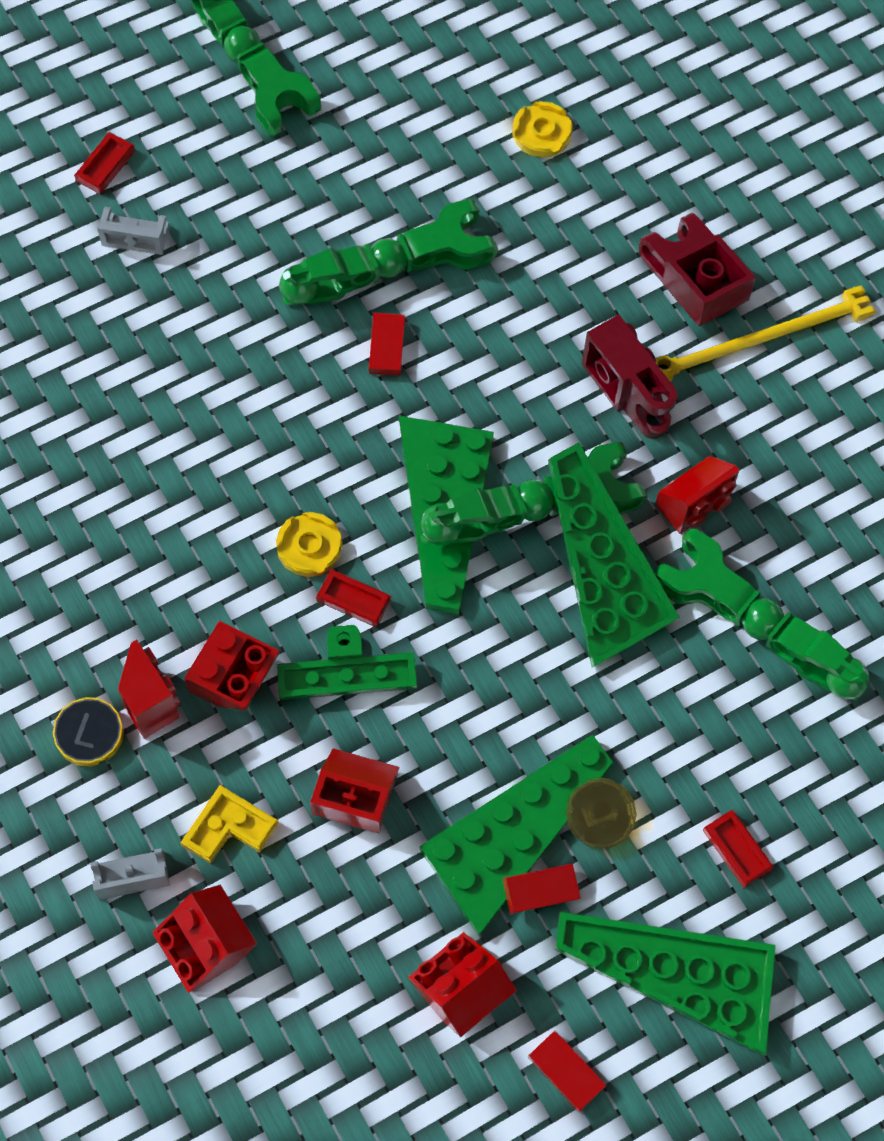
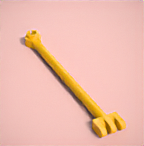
(851, 305)

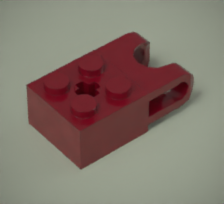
(698, 270)
(629, 375)

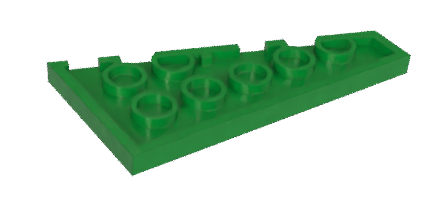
(440, 466)
(611, 577)
(510, 832)
(698, 975)

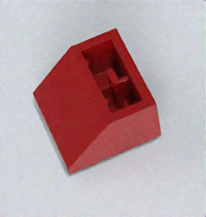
(697, 493)
(230, 668)
(146, 692)
(354, 790)
(204, 937)
(462, 983)

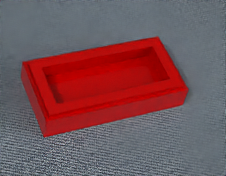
(104, 163)
(386, 344)
(353, 598)
(738, 848)
(541, 888)
(566, 1071)

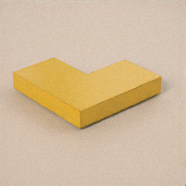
(226, 816)

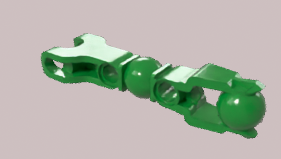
(266, 77)
(338, 272)
(497, 509)
(805, 648)

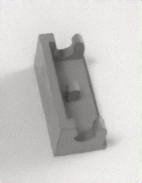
(133, 233)
(130, 874)

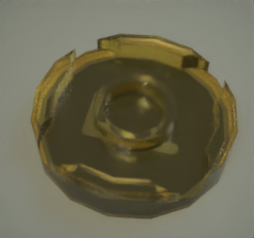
(601, 813)

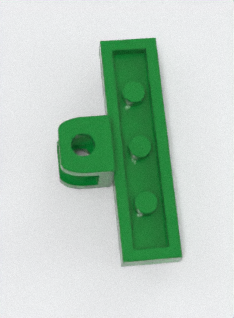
(346, 670)

